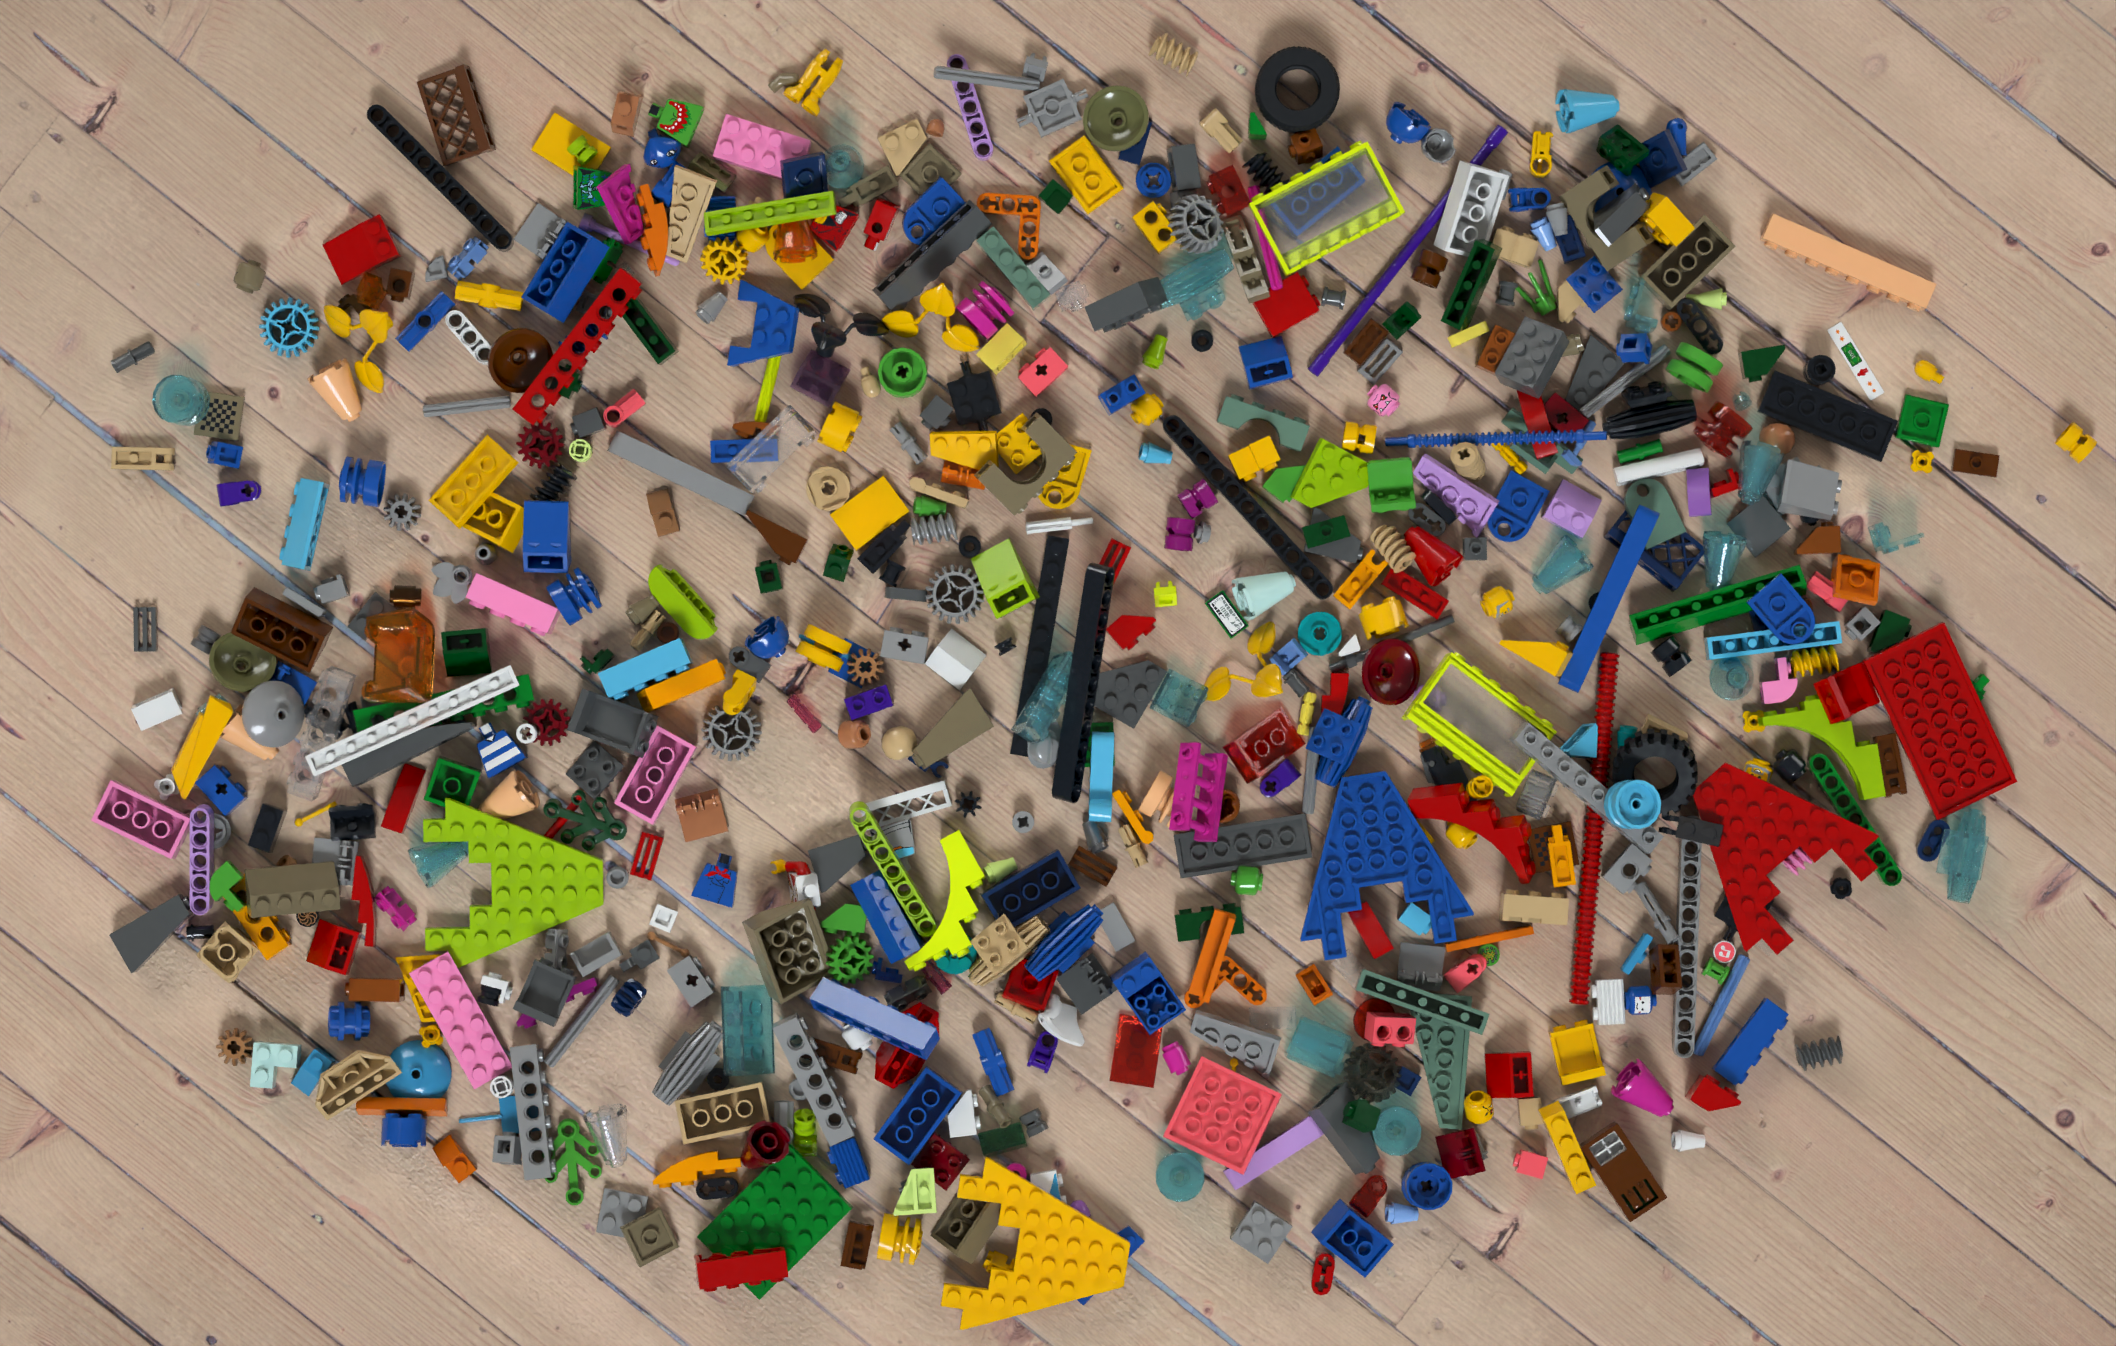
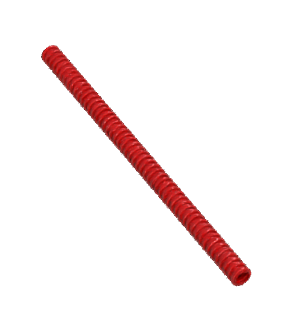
(1594, 833)

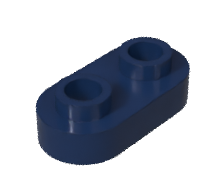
(1932, 840)

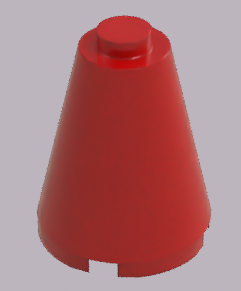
(1432, 555)

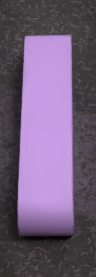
(972, 118)
(205, 849)
(1276, 1151)

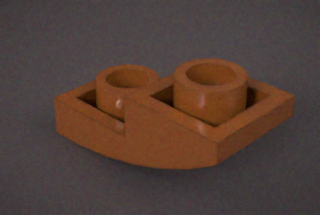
(748, 428)

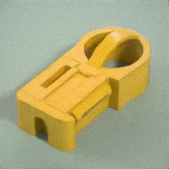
(1540, 150)

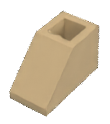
(1567, 302)

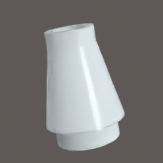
(1687, 1140)

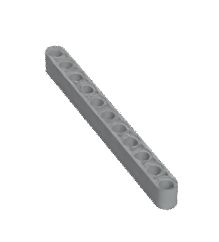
(1690, 947)

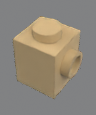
(1528, 1112)

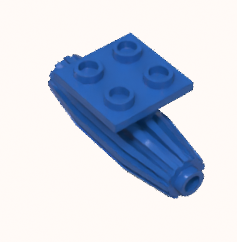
(1338, 739)
(1065, 943)

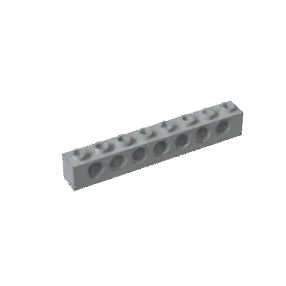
(1577, 781)

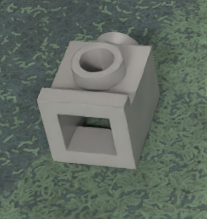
(331, 590)
(1869, 623)
(501, 1149)

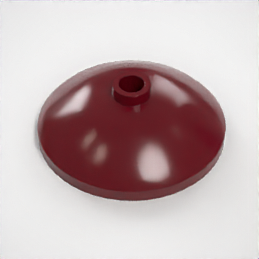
(1399, 675)

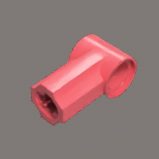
(625, 407)
(1824, 589)

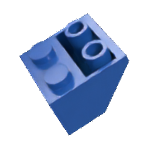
(1265, 362)

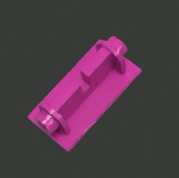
(388, 903)

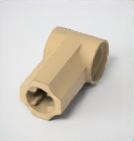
(1217, 126)

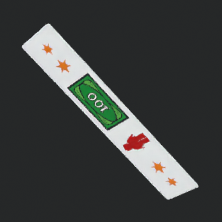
(1855, 361)

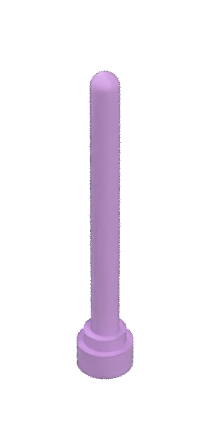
(589, 224)

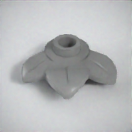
(449, 582)

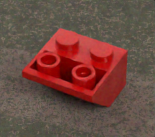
(1128, 628)
(334, 947)
(1509, 1074)
(1711, 1097)

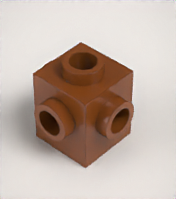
(1305, 146)

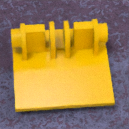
(1016, 446)

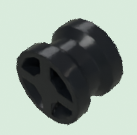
(489, 995)

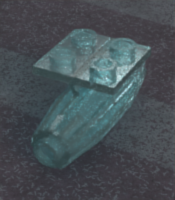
(1195, 285)
(1964, 856)

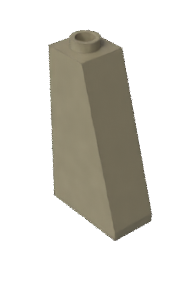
(956, 728)

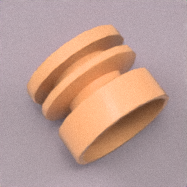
(1159, 797)

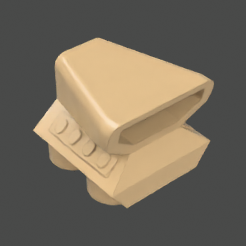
(227, 952)

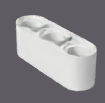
(461, 332)

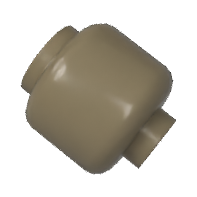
(249, 276)

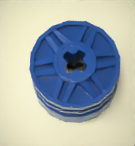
(363, 482)
(574, 596)
(1439, 1183)

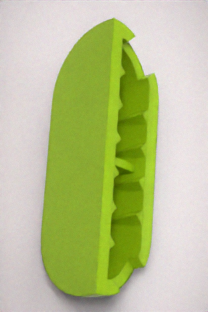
(682, 602)

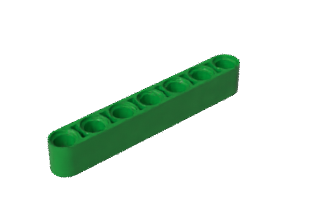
(1851, 808)

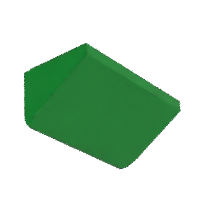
(1255, 129)

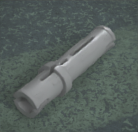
(1643, 892)

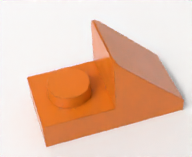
(454, 1158)

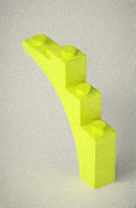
(950, 934)

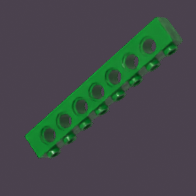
(523, 696)

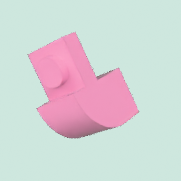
(1781, 689)

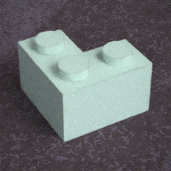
(268, 1057)

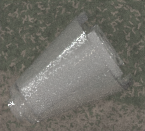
(609, 1132)

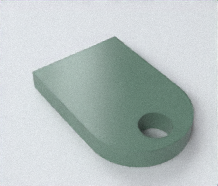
(1657, 499)

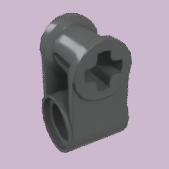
(751, 665)

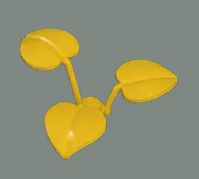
(940, 302)
(377, 327)
(1267, 680)

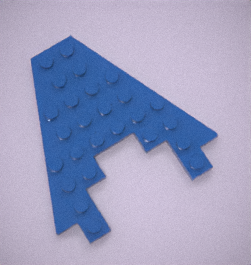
(1377, 843)

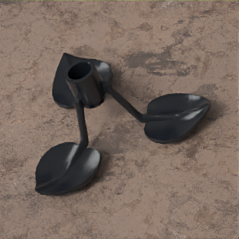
(827, 336)

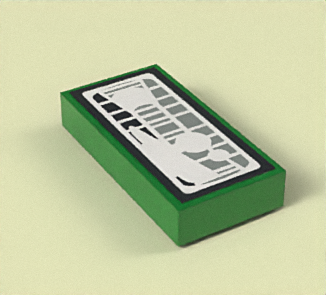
(1226, 614)

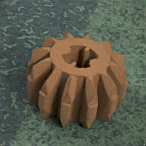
(865, 659)
(230, 1053)

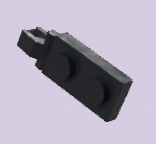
(884, 546)

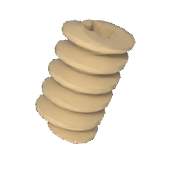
(1174, 54)
(1468, 462)
(1392, 548)

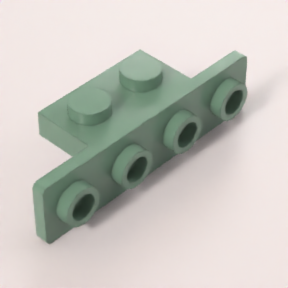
(1515, 421)

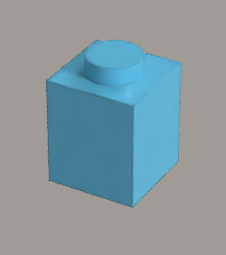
(1415, 919)

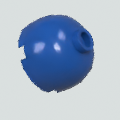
(1405, 124)
(769, 639)

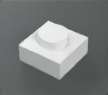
(663, 918)

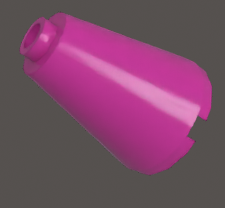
(1642, 1089)

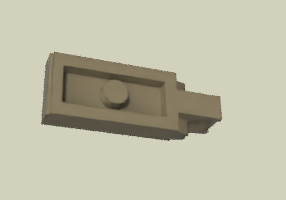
(869, 188)

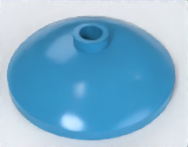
(433, 1069)

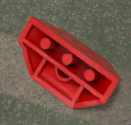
(897, 1065)

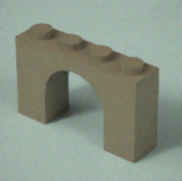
(1581, 205)
(1055, 454)

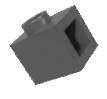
(936, 414)

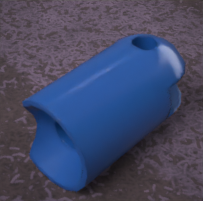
(1678, 130)

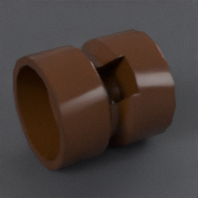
(1431, 261)

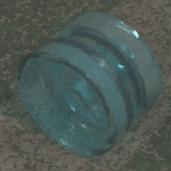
(181, 400)
(1406, 1139)
(1176, 1163)

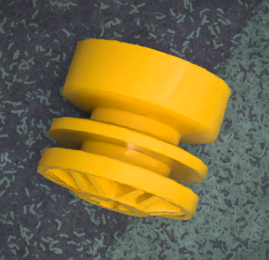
(899, 1239)

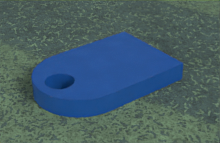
(931, 210)
(1517, 507)
(1782, 609)

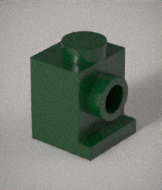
(772, 585)

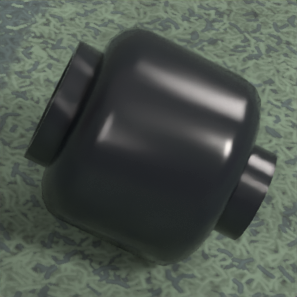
(1789, 765)

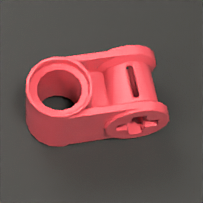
(1463, 973)

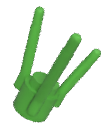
(1544, 302)

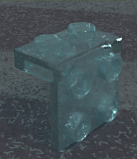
(1641, 323)
(1179, 698)

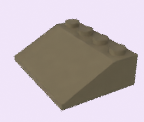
(788, 949)

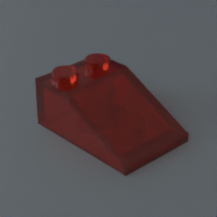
(1264, 745)
(1135, 1053)

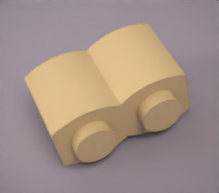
(1515, 248)

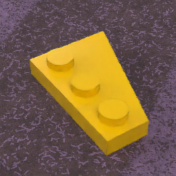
(965, 447)
(406, 965)

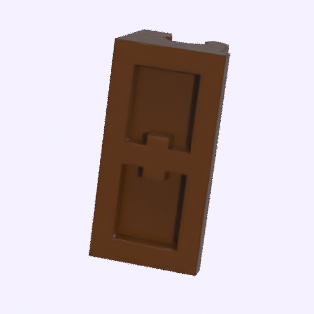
(857, 1245)

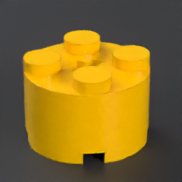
(838, 427)
(1383, 618)

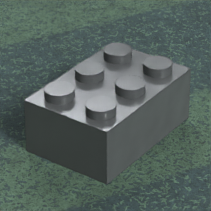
(1126, 305)
(1532, 357)

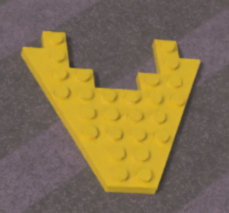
(1056, 1257)

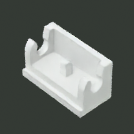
(157, 709)
(1580, 1101)

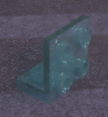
(1881, 534)

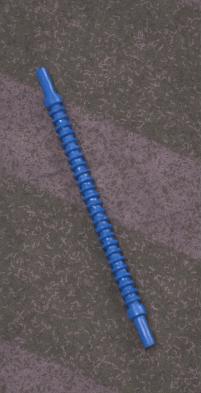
(1578, 436)

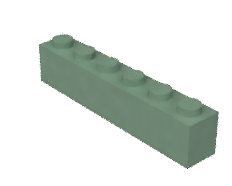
(1422, 1001)

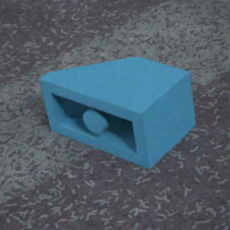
(309, 1073)

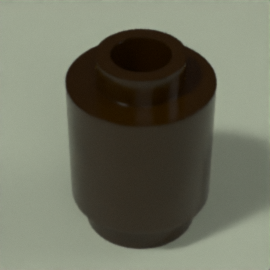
(405, 596)

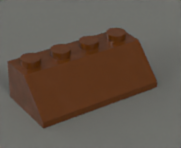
(281, 629)

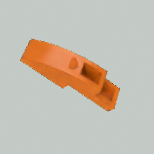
(656, 237)

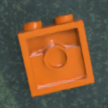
(1855, 579)

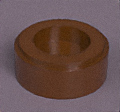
(667, 632)

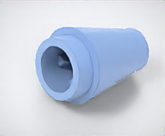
(1544, 233)
(1399, 1213)

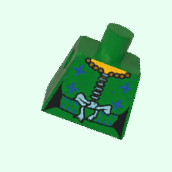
(585, 187)

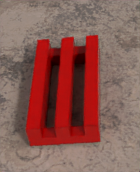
(1119, 545)
(638, 853)

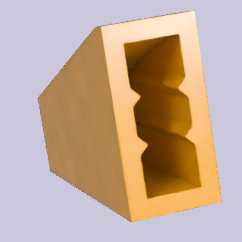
(681, 686)

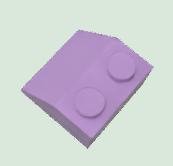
(1571, 509)

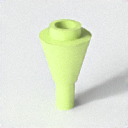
(1713, 298)

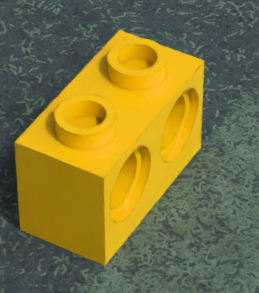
(1151, 230)

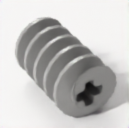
(933, 529)

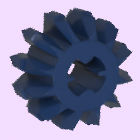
(628, 997)

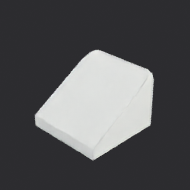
(1350, 647)

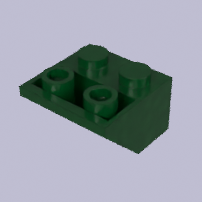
(466, 652)

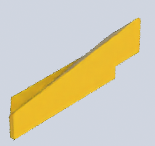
(200, 743)

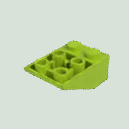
(1004, 579)

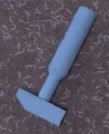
(1570, 456)

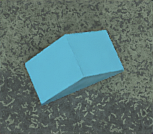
(1583, 742)

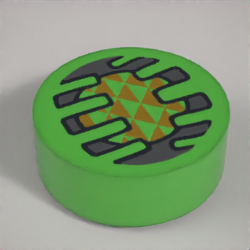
(1490, 953)

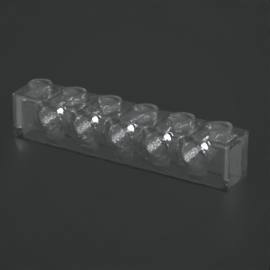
(342, 683)

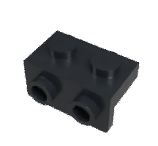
(352, 822)

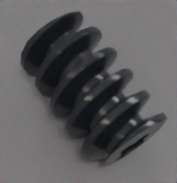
(1264, 172)
(554, 484)

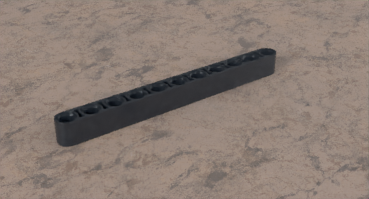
(1244, 496)
(1083, 682)

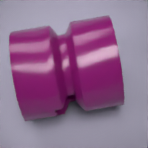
(1197, 498)
(1179, 534)

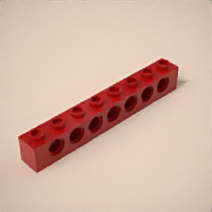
(525, 406)

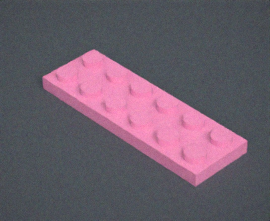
(460, 1020)

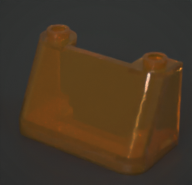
(401, 657)

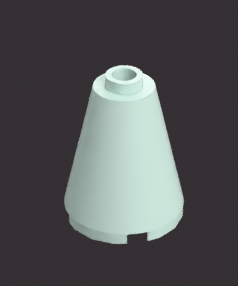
(1261, 592)

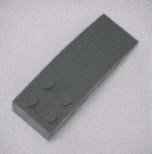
(401, 751)

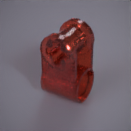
(1366, 1198)

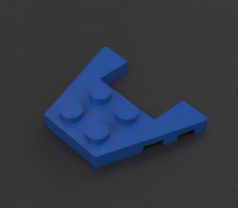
(773, 327)

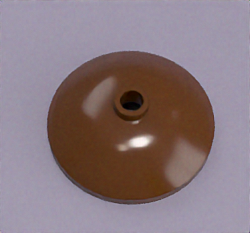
(518, 373)

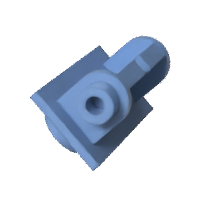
(460, 262)

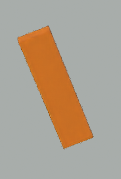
(1489, 938)

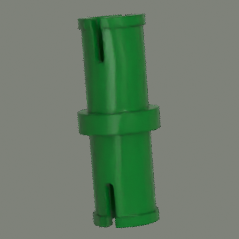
(1639, 451)

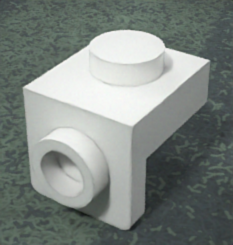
(494, 980)

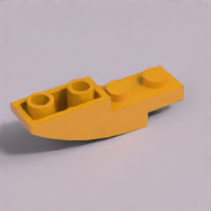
(687, 1169)

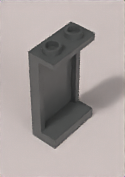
(613, 723)

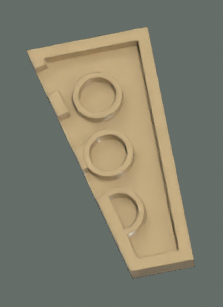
(689, 201)

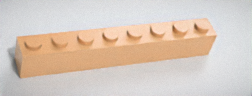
(1848, 262)

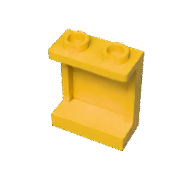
(1576, 1052)

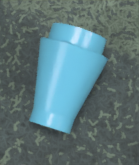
(1154, 454)

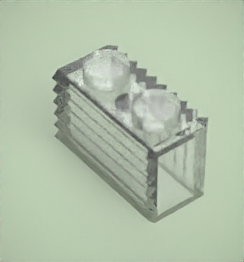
(1536, 794)

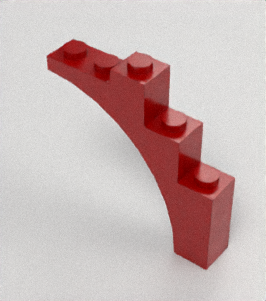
(1482, 816)

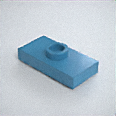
(1637, 954)

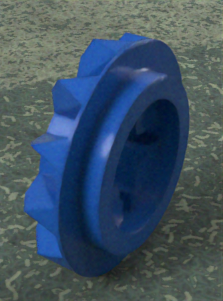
(1164, 180)

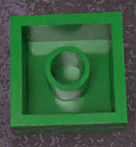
(452, 781)

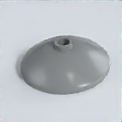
(262, 710)

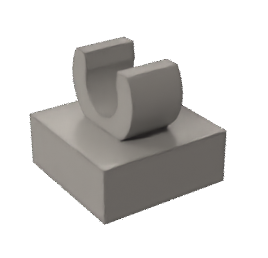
(1035, 68)

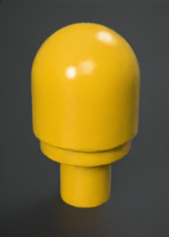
(1927, 371)

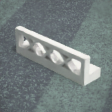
(909, 795)

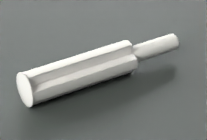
(1055, 524)

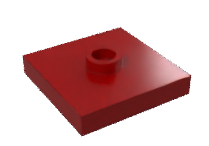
(1026, 989)

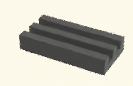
(144, 610)

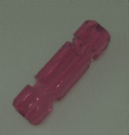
(804, 714)

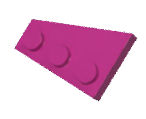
(620, 202)

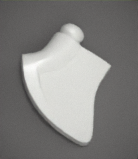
(1061, 1021)

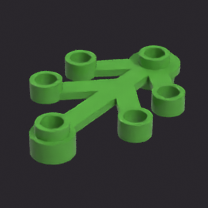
(572, 1156)

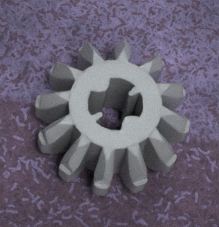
(407, 506)

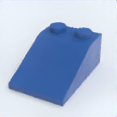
(1352, 1238)

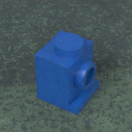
(1634, 348)

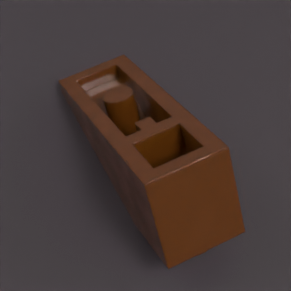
(781, 540)

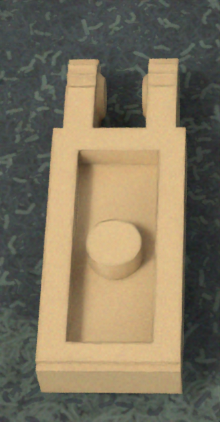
(937, 491)

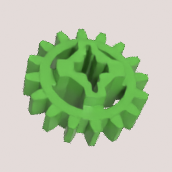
(856, 966)

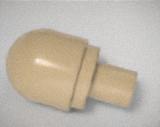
(869, 383)

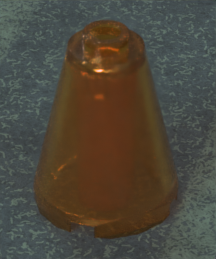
(794, 242)

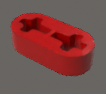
(1328, 1275)

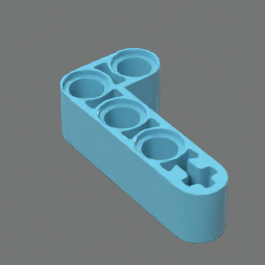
(1101, 777)

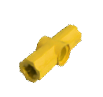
(489, 296)

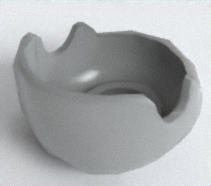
(1438, 145)

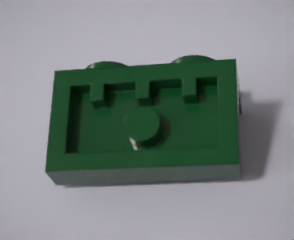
(1621, 149)

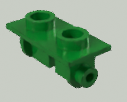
(612, 255)

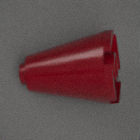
(765, 1145)

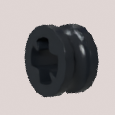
(1005, 646)

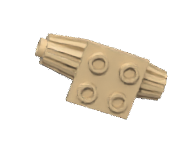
(1004, 946)

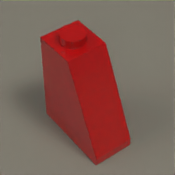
(1370, 931)

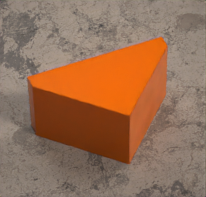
(1314, 984)

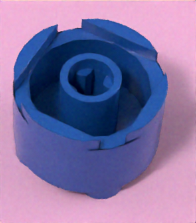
(403, 1131)

